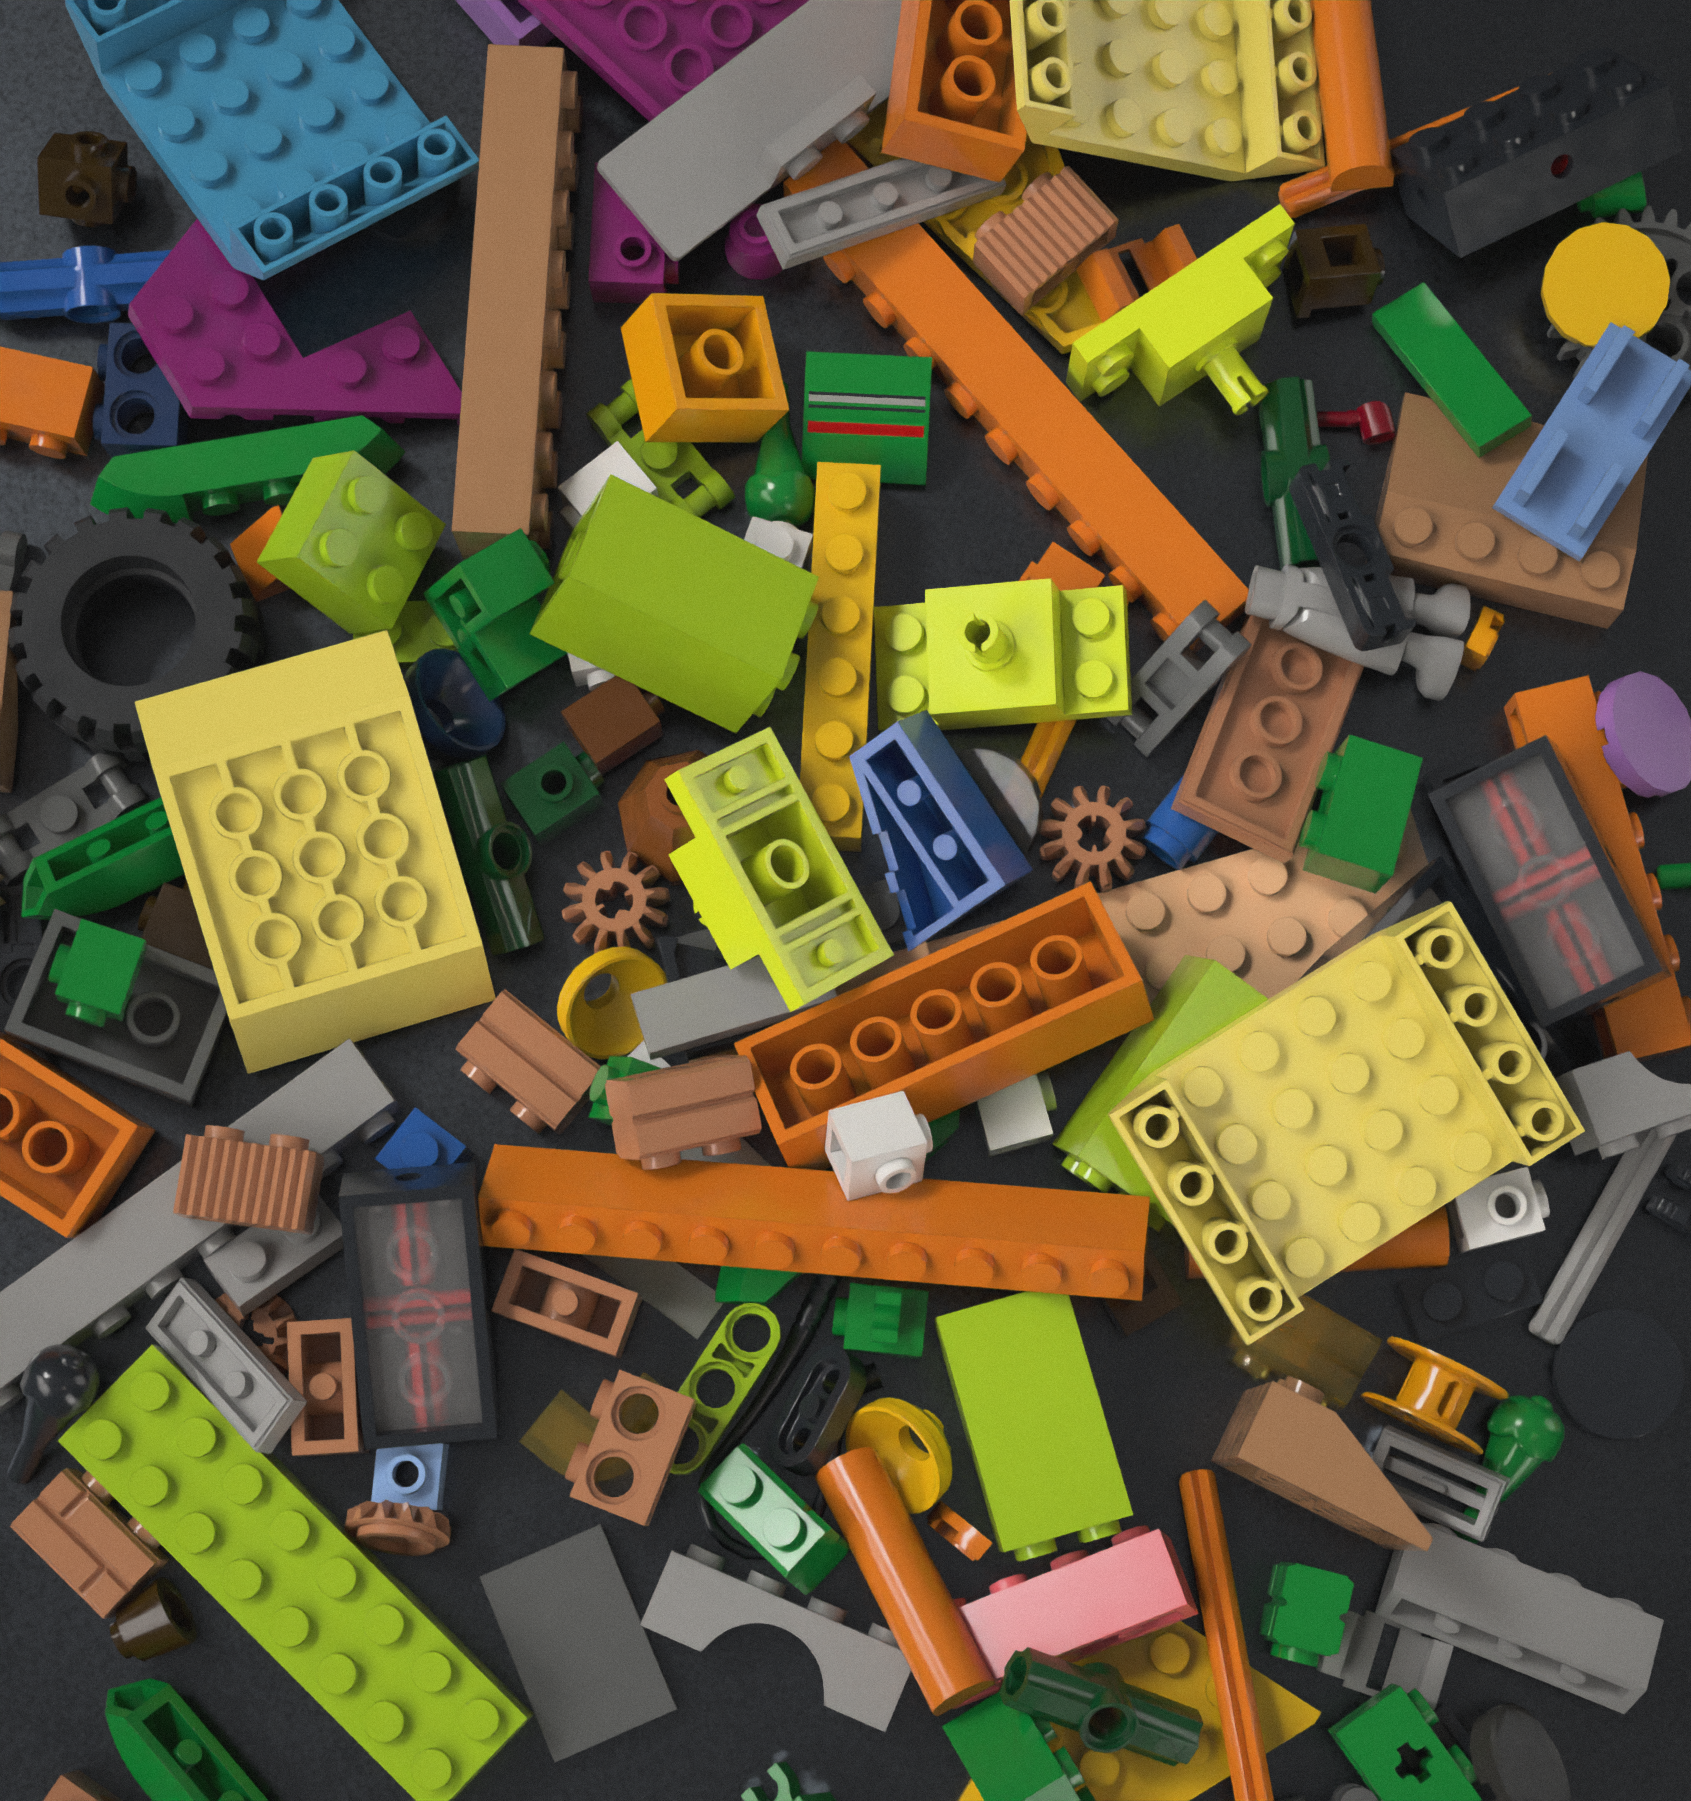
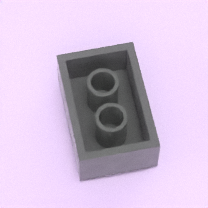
(165, 1031)

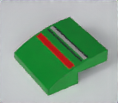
(867, 413)

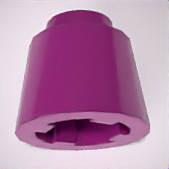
(749, 248)

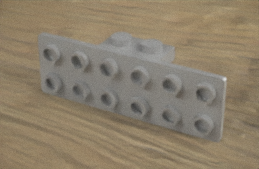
(757, 120)

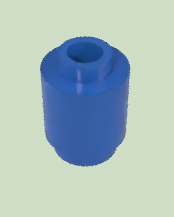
(1175, 836)

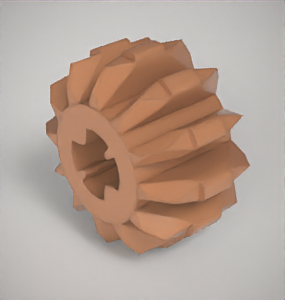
(1092, 815)
(606, 886)

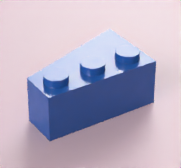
(934, 828)

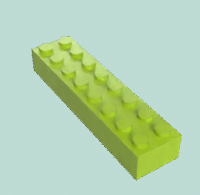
(297, 1580)

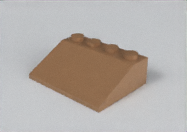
(1444, 531)
(1312, 1459)

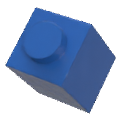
(422, 1143)

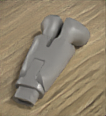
(1306, 609)

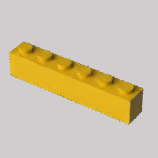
(840, 645)

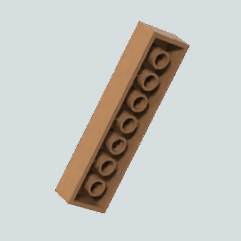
(516, 298)

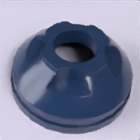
(449, 689)

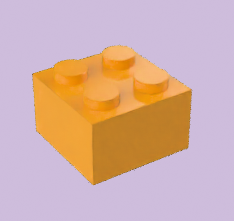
(704, 368)

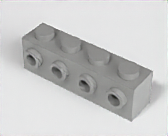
(1523, 1618)

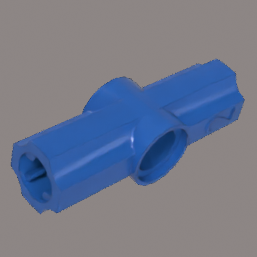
(83, 285)

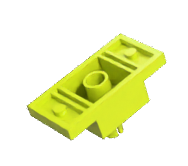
(1191, 323)
(1004, 655)
(771, 872)

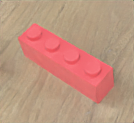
(1081, 1603)

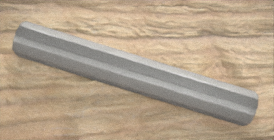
(1598, 1237)

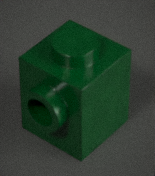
(555, 792)

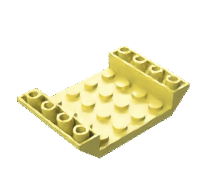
(1172, 83)
(316, 850)
(1341, 1115)

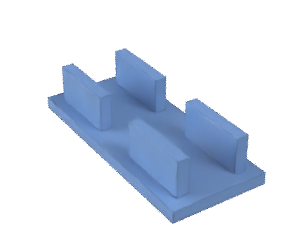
(1595, 441)

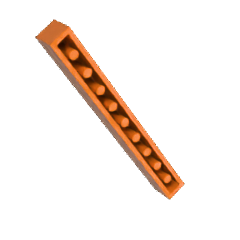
(1032, 418)
(806, 1225)

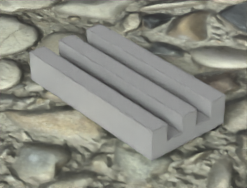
(1487, 1504)

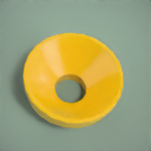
(610, 1022)
(917, 1475)

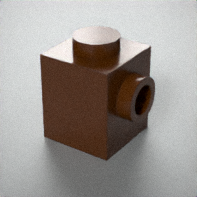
(614, 722)

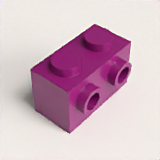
(623, 255)

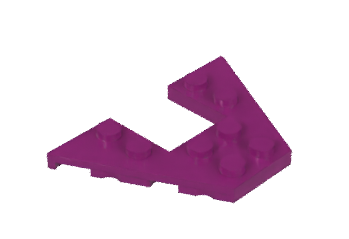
(235, 357)

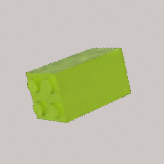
(677, 606)
(1189, 1008)
(1033, 1422)

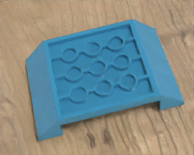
(269, 119)

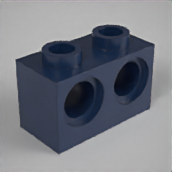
(134, 394)

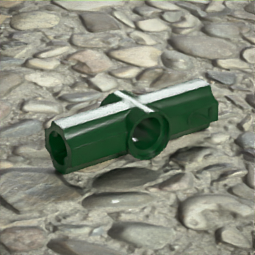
(1290, 442)
(490, 854)
(1101, 1707)

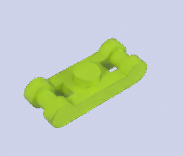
(662, 462)

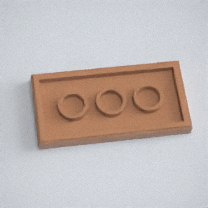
(1267, 739)

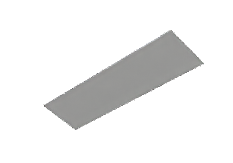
(665, 1288)

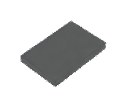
(578, 1643)

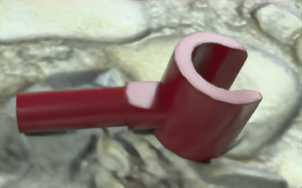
(1372, 418)

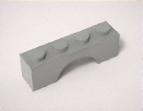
(1621, 1100)
(700, 1601)

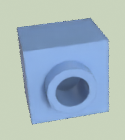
(430, 1485)

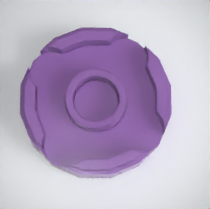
(1645, 734)

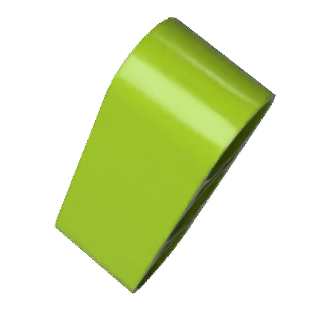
(743, 1367)

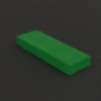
(1451, 370)

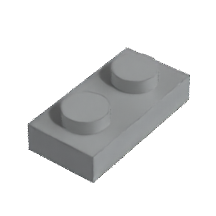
(268, 1260)

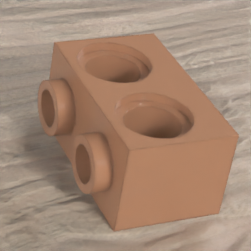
(647, 1453)

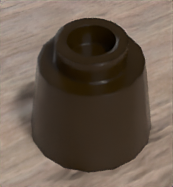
(153, 1622)

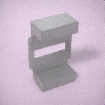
(1414, 1663)

